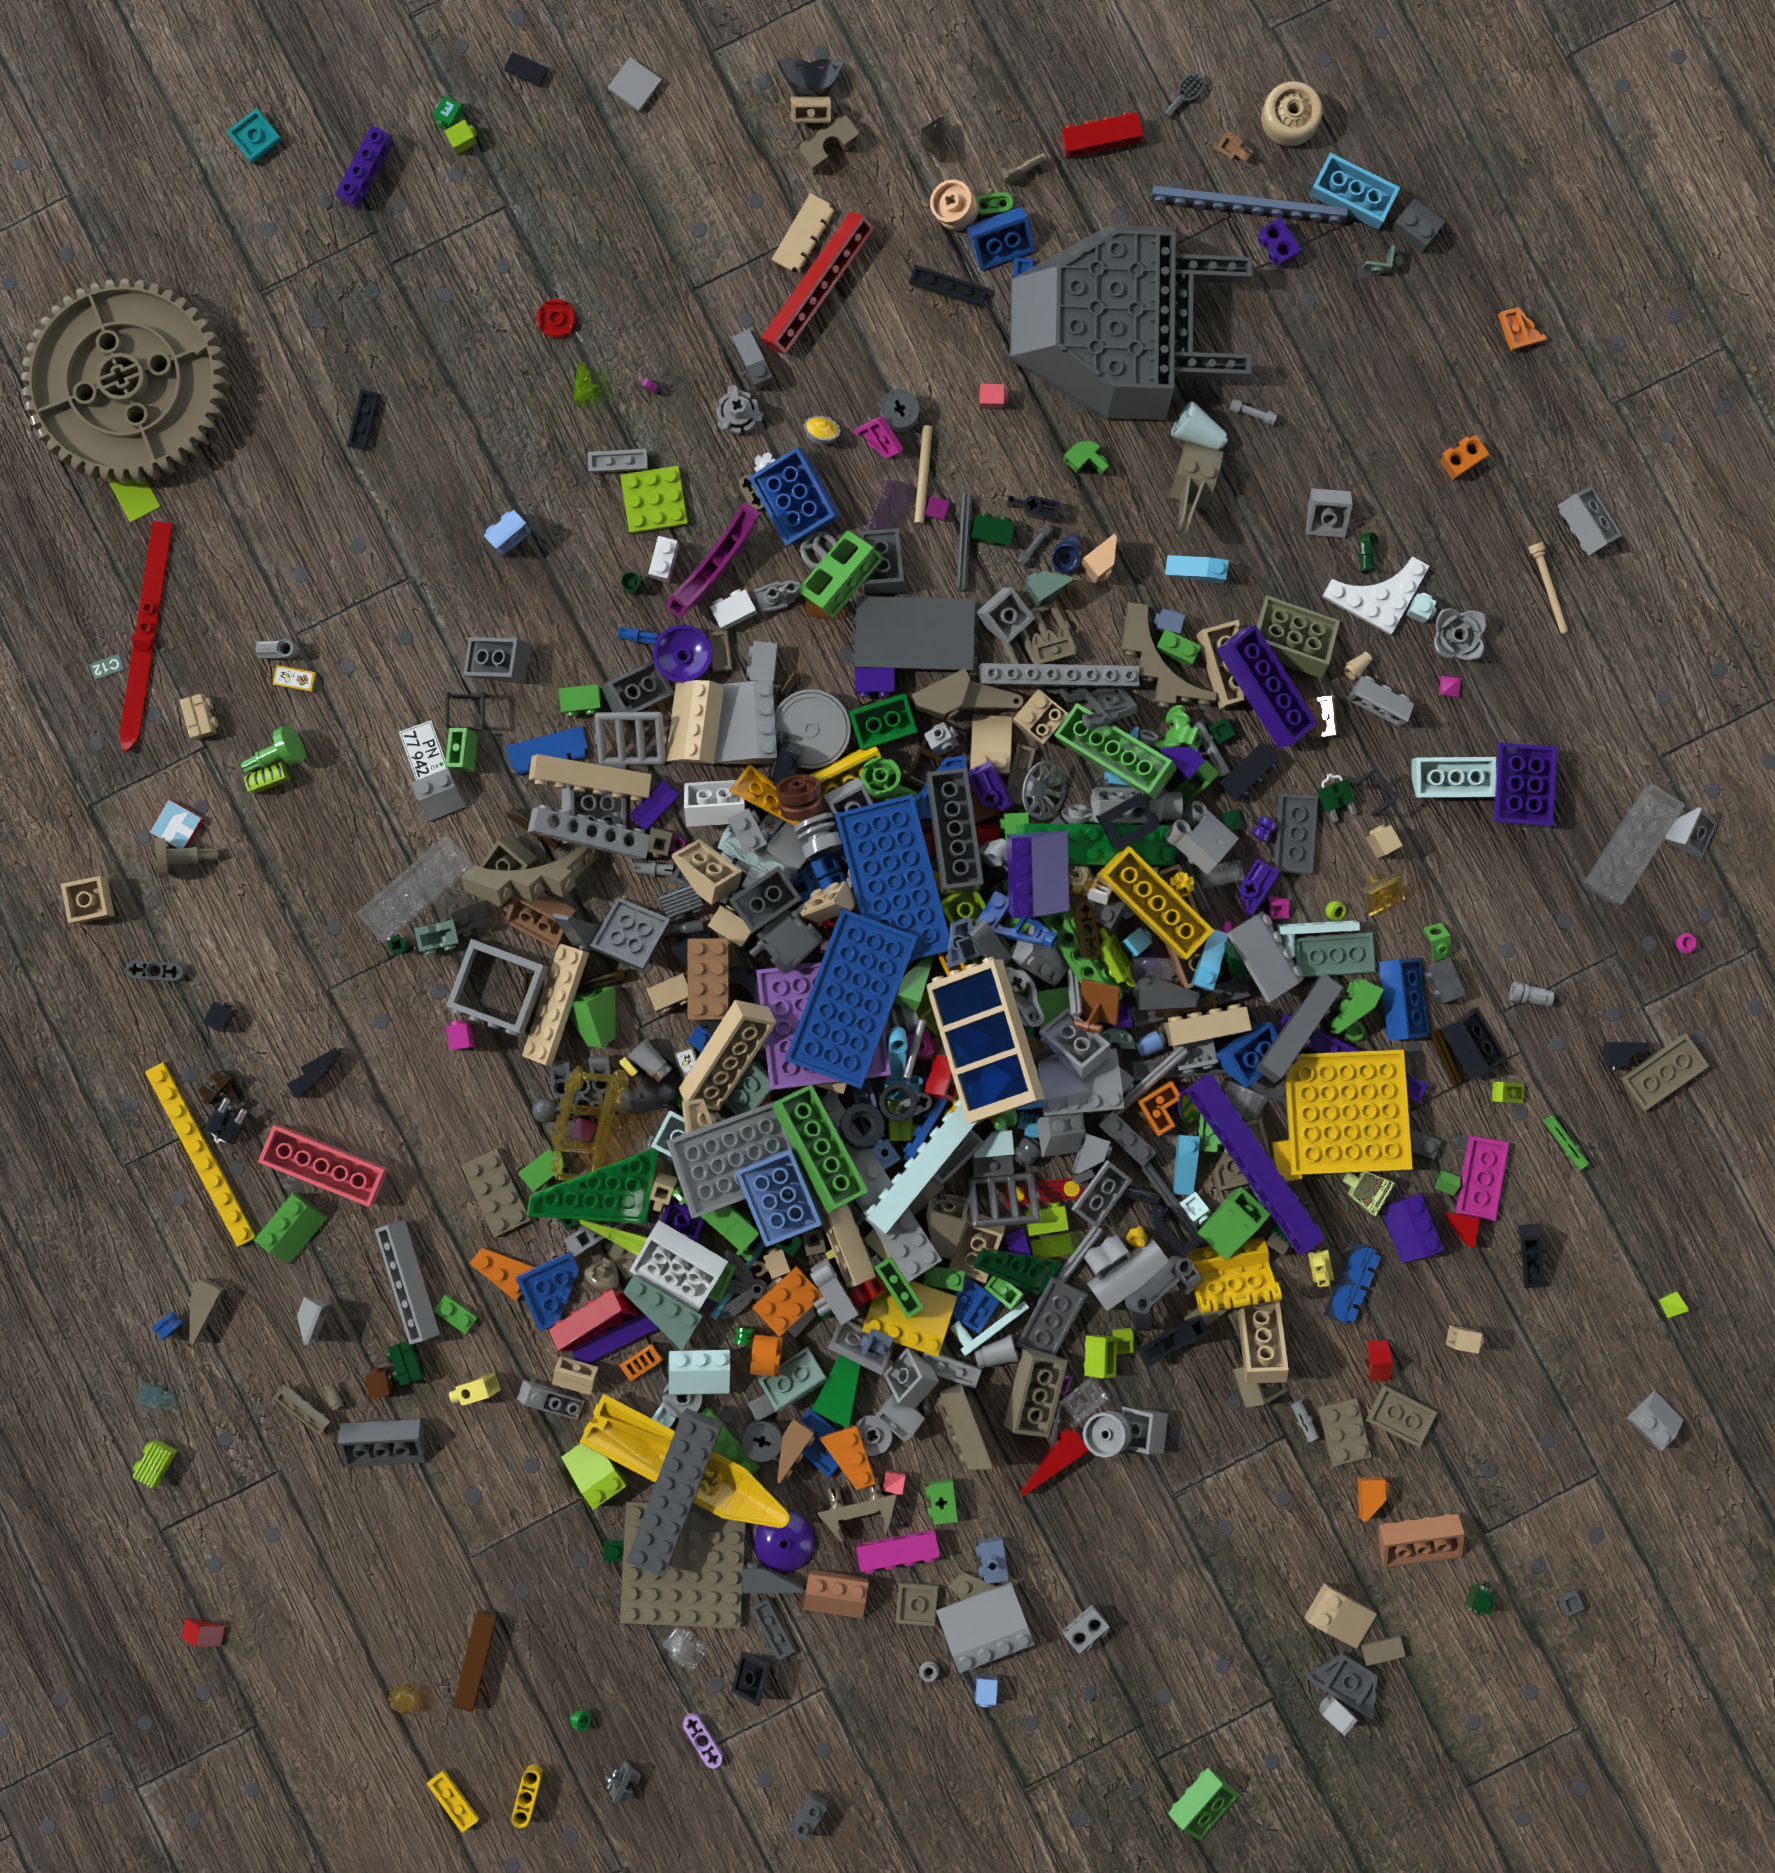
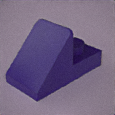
(1124, 1014)

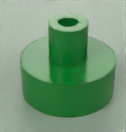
(580, 1720)

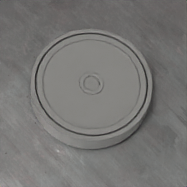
(816, 723)

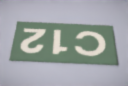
(106, 666)

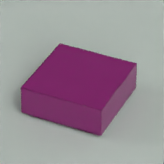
(937, 508)

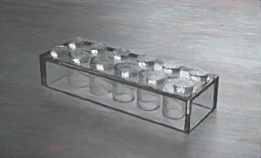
(1633, 844)
(415, 889)

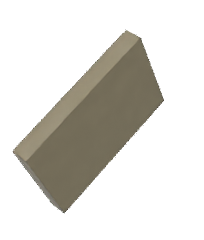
(1401, 1416)

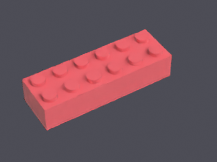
(323, 1165)

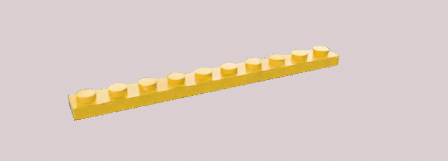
(200, 1154)

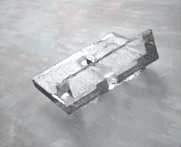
(1075, 1404)

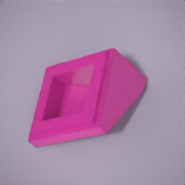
(1449, 686)
(1278, 908)

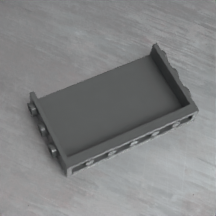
(914, 633)

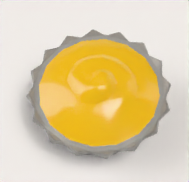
(821, 429)

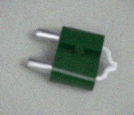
(1336, 794)

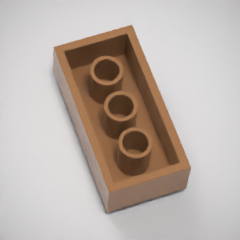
(708, 979)

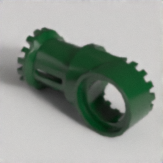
(1367, 552)

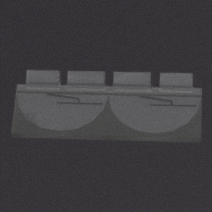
(759, 860)

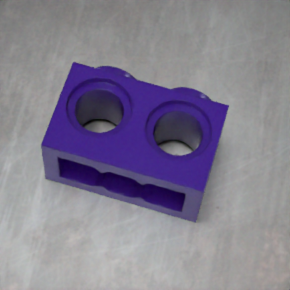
(1283, 241)

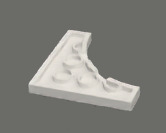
(1379, 603)

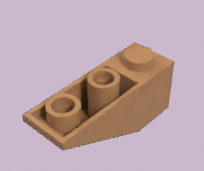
(793, 1442)

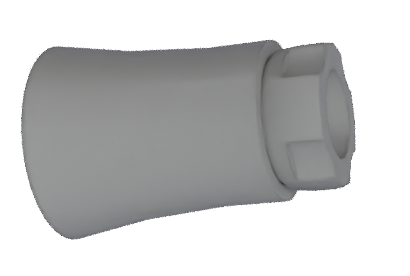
(650, 1060)
(997, 1353)

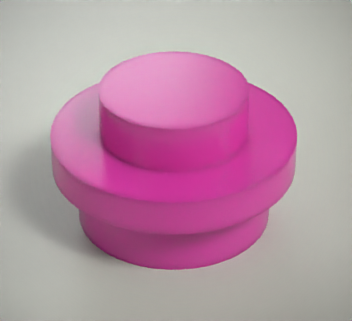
(1686, 943)

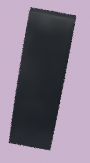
(313, 1073)

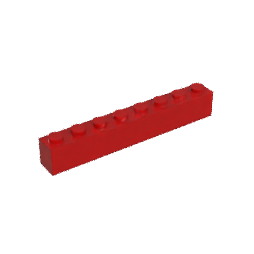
(817, 282)

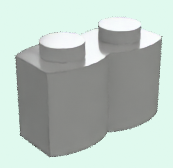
(1107, 1257)

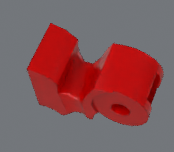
(867, 1291)

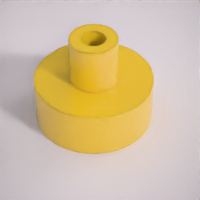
(1137, 1237)

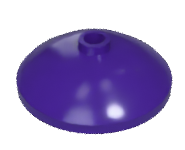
(682, 641)
(797, 1552)

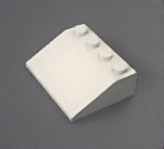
(678, 1266)

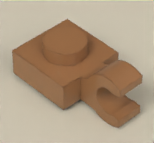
(1231, 146)

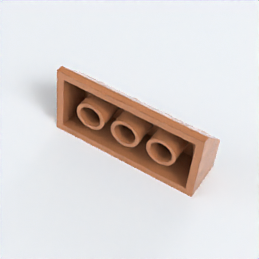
(1421, 1540)

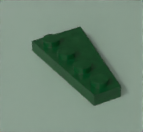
(1018, 1269)

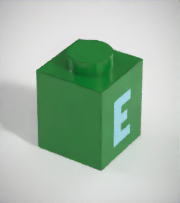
(448, 113)

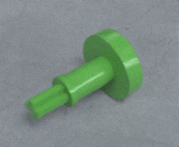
(286, 746)

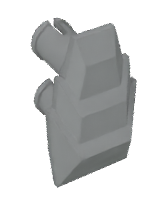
(777, 595)

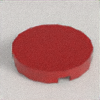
(556, 318)

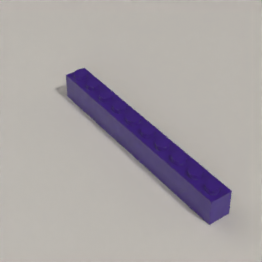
(1254, 1164)

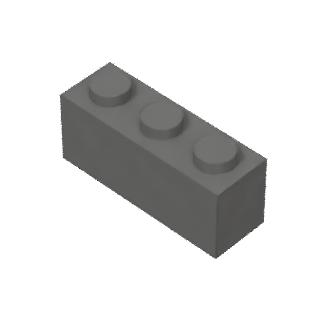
(1126, 1138)

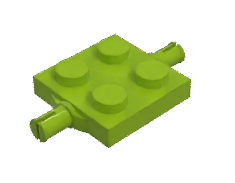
(1115, 958)

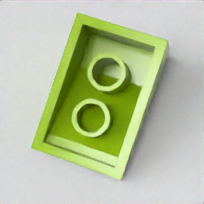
(594, 1474)

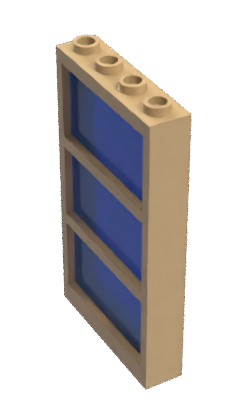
(984, 1040)

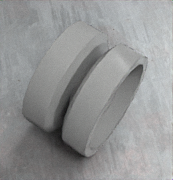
(1098, 1427)

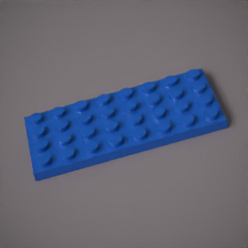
(894, 871)
(851, 998)

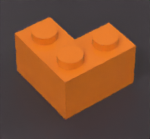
(1154, 1106)

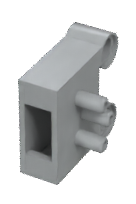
(1206, 842)
(835, 1293)

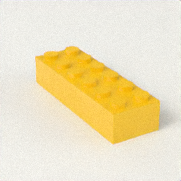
(1155, 902)

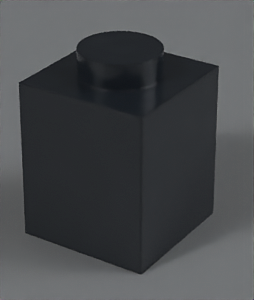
(219, 1016)

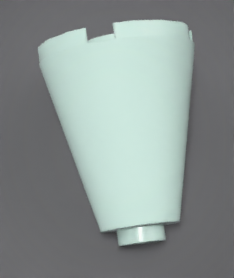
(1198, 428)

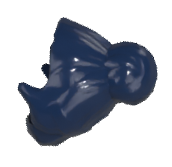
(1072, 547)

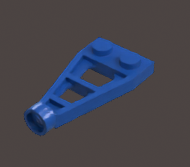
(996, 911)

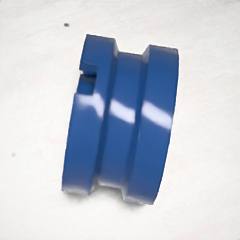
(167, 1325)

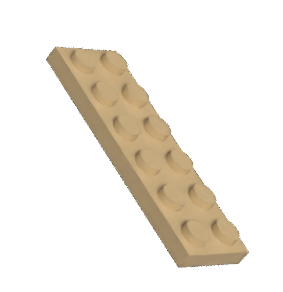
(555, 1005)

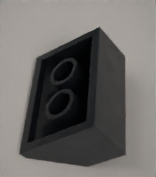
(1473, 1044)

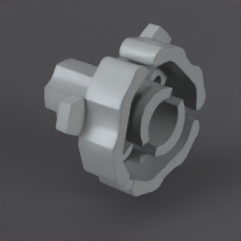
(740, 416)

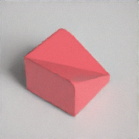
(894, 1482)

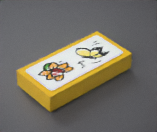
(294, 678)

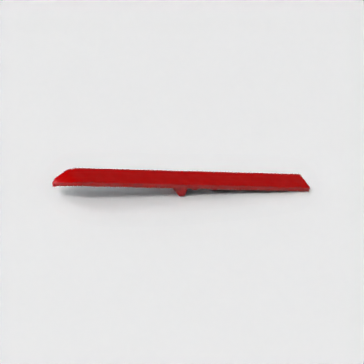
(145, 634)

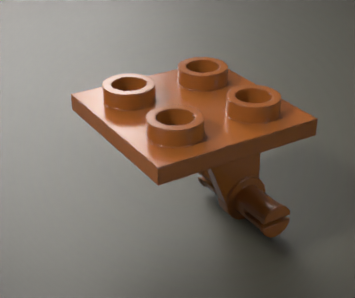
(1099, 1003)

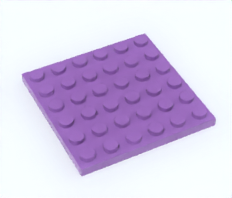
(786, 999)

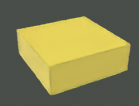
(629, 1067)

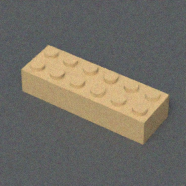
(728, 1054)

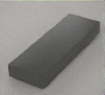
(773, 1629)

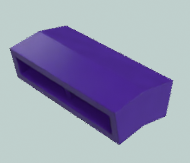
(655, 806)

